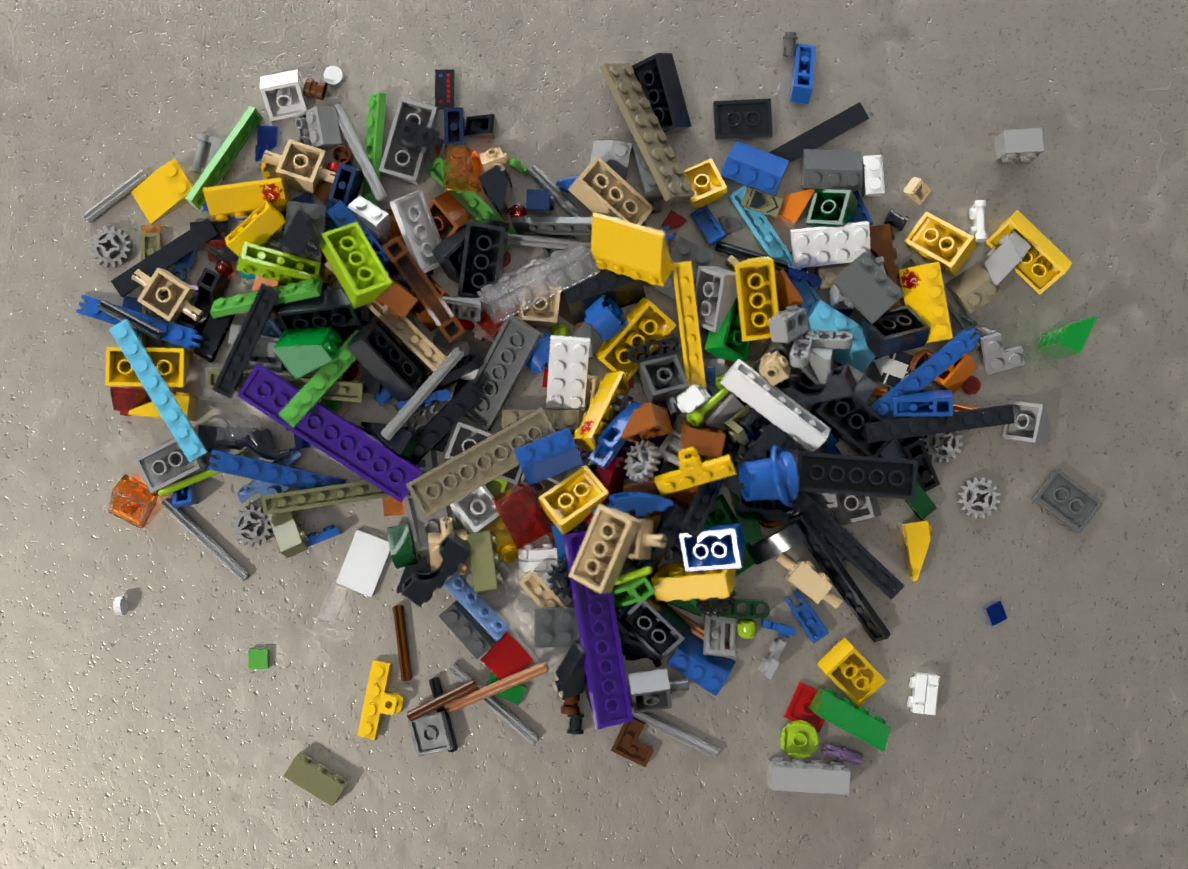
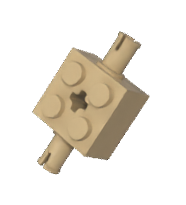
(300, 166)
(155, 299)
(436, 538)
(644, 540)
(809, 582)

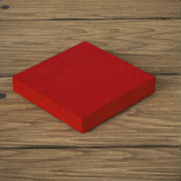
(506, 657)
(799, 705)

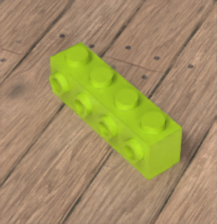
(276, 264)

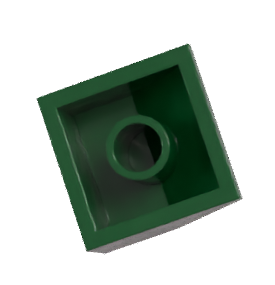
(832, 207)

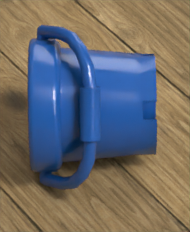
(771, 478)

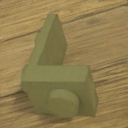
(734, 429)

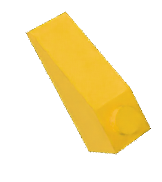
(916, 542)

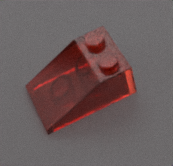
(521, 515)

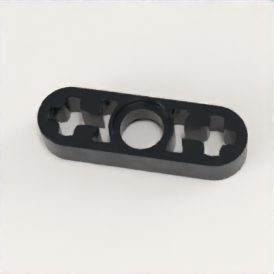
(666, 340)

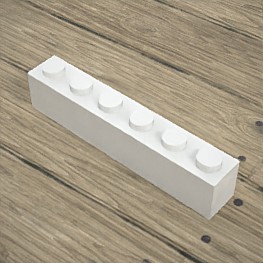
(775, 406)

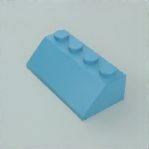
(825, 317)

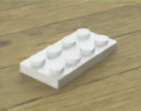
(417, 228)
(829, 244)
(567, 372)

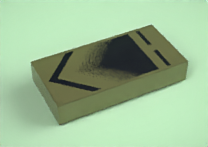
(762, 202)

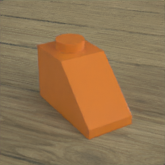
(794, 205)

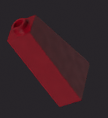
(611, 479)

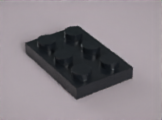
(742, 119)

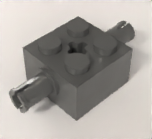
(663, 381)
(653, 690)

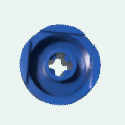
(605, 318)
(540, 354)

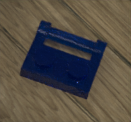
(798, 275)

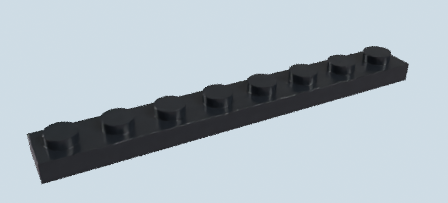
(938, 424)
(849, 546)
(841, 579)

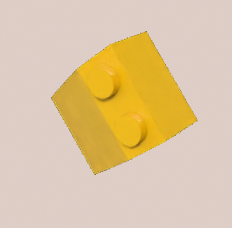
(163, 191)
(941, 243)
(185, 400)
(573, 499)
(851, 672)

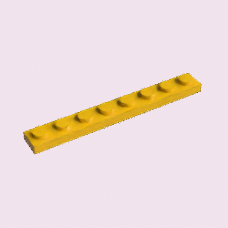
(689, 323)

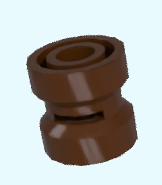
(315, 88)
(340, 153)
(570, 705)

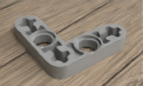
(818, 339)

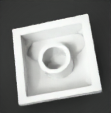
(475, 509)

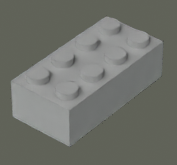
(400, 161)
(468, 436)
(808, 776)

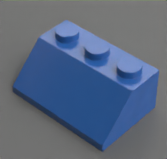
(754, 168)
(548, 456)
(714, 548)
(705, 670)

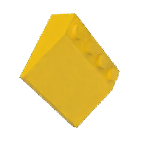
(630, 250)

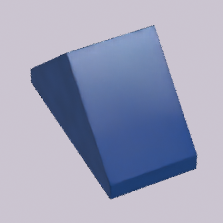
(185, 497)

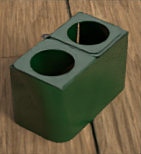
(402, 546)

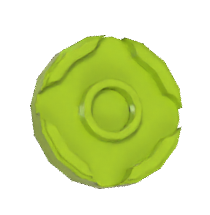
(799, 739)

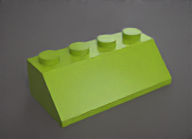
(355, 264)

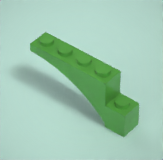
(632, 592)

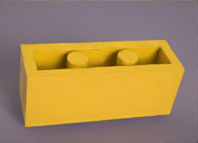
(256, 227)

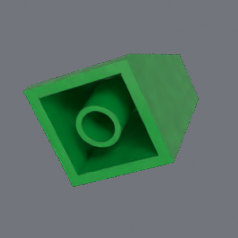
(307, 348)

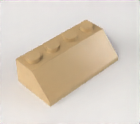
(609, 194)
(604, 549)

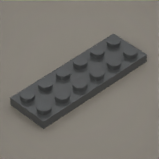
(502, 369)

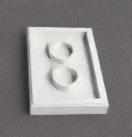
(364, 563)

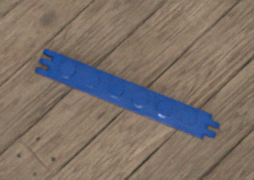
(173, 332)
(927, 371)
(271, 472)

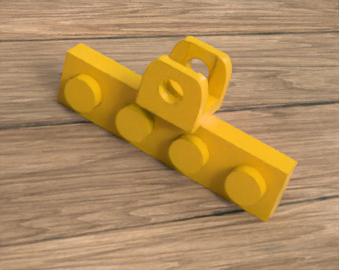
(694, 472)
(378, 700)

